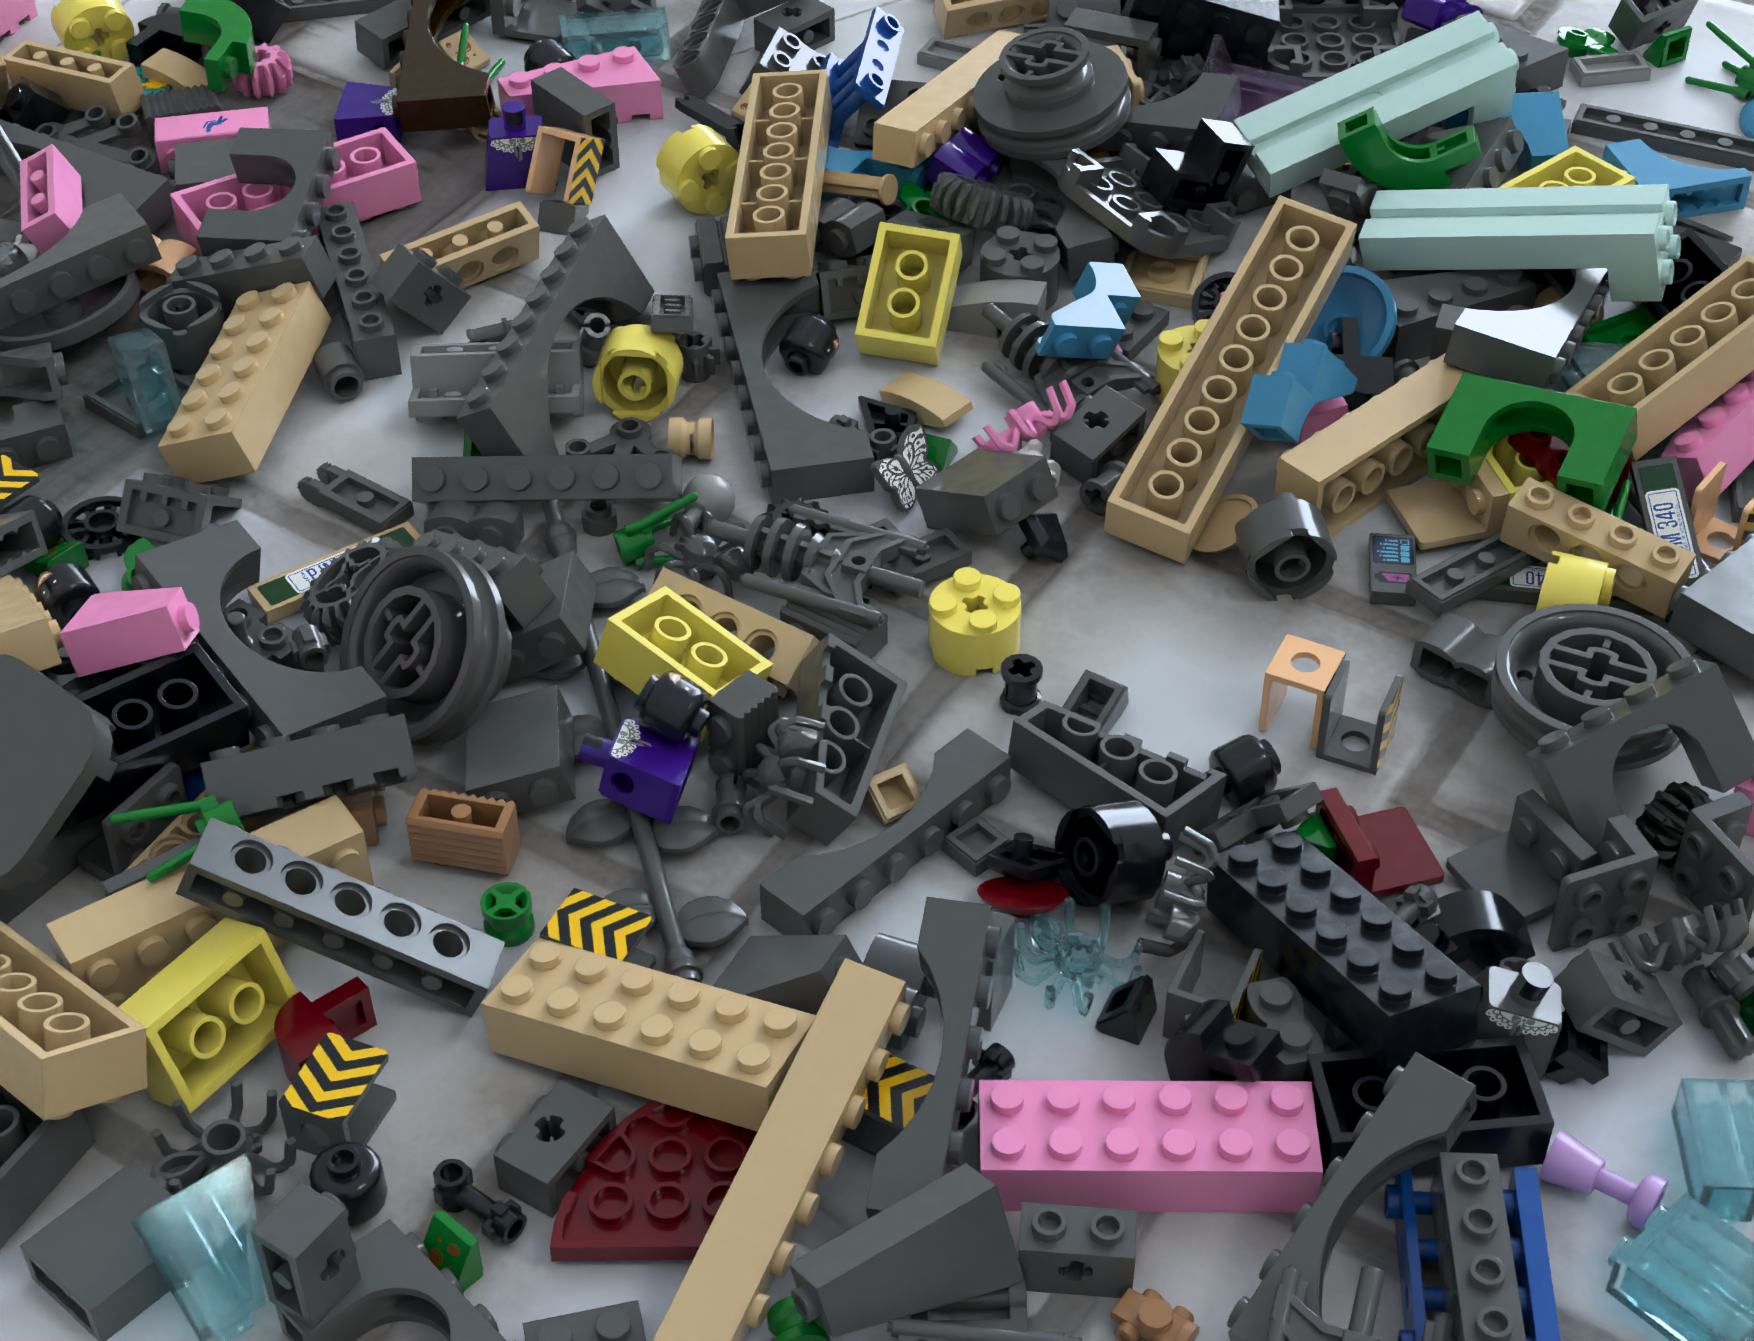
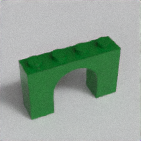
(1490, 409)

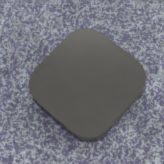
(1327, 38)
(1115, 197)
(47, 761)

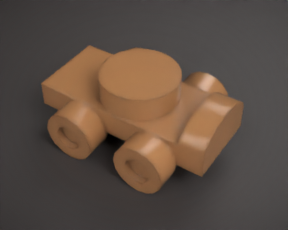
(1152, 1318)

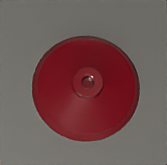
(1022, 899)

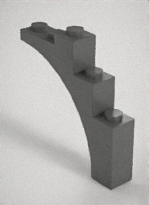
(1352, 193)

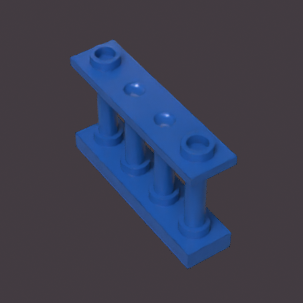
(864, 73)
(1527, 1244)

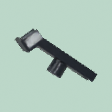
(712, 117)

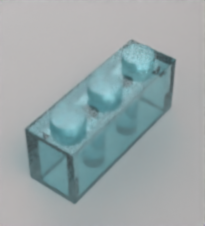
(607, 30)

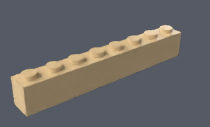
(937, 109)
(788, 1159)

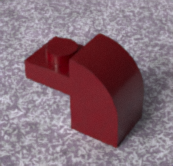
(304, 1023)

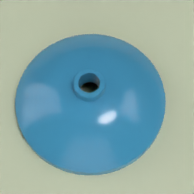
(1361, 296)

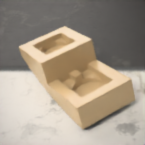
(174, 70)
(931, 399)

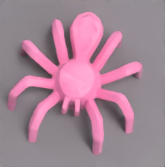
(1028, 422)

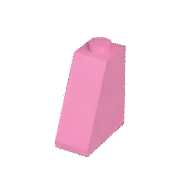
(129, 628)

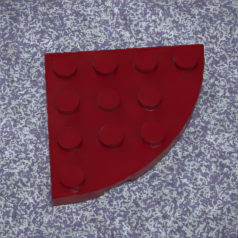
(650, 1187)

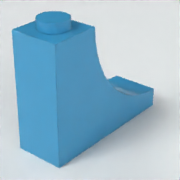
(1540, 122)
(1693, 188)

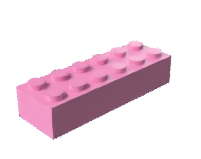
(372, 175)
(1151, 1144)

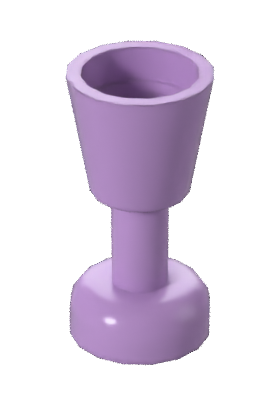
(1582, 1170)

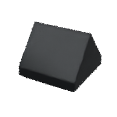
(1129, 1010)

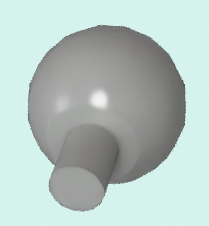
(713, 494)

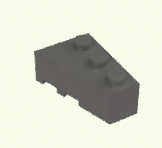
(1539, 59)

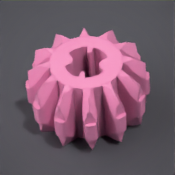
(270, 75)

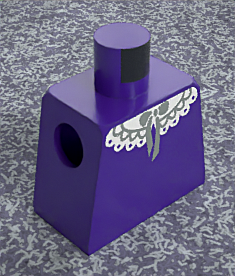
(366, 109)
(510, 147)
(641, 768)

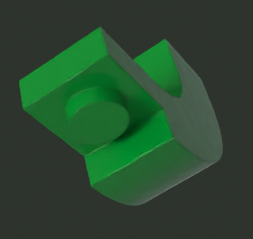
(229, 34)
(1403, 164)

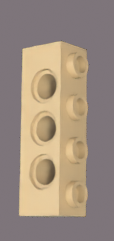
(974, 16)
(482, 244)
(1550, 520)
(752, 626)

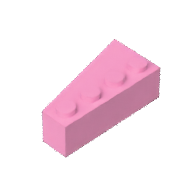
(1717, 434)

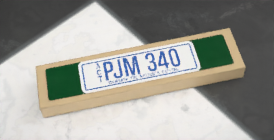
(284, 593)

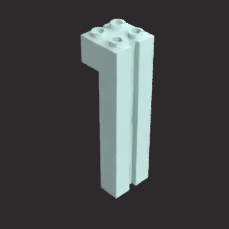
(1409, 88)
(1530, 229)

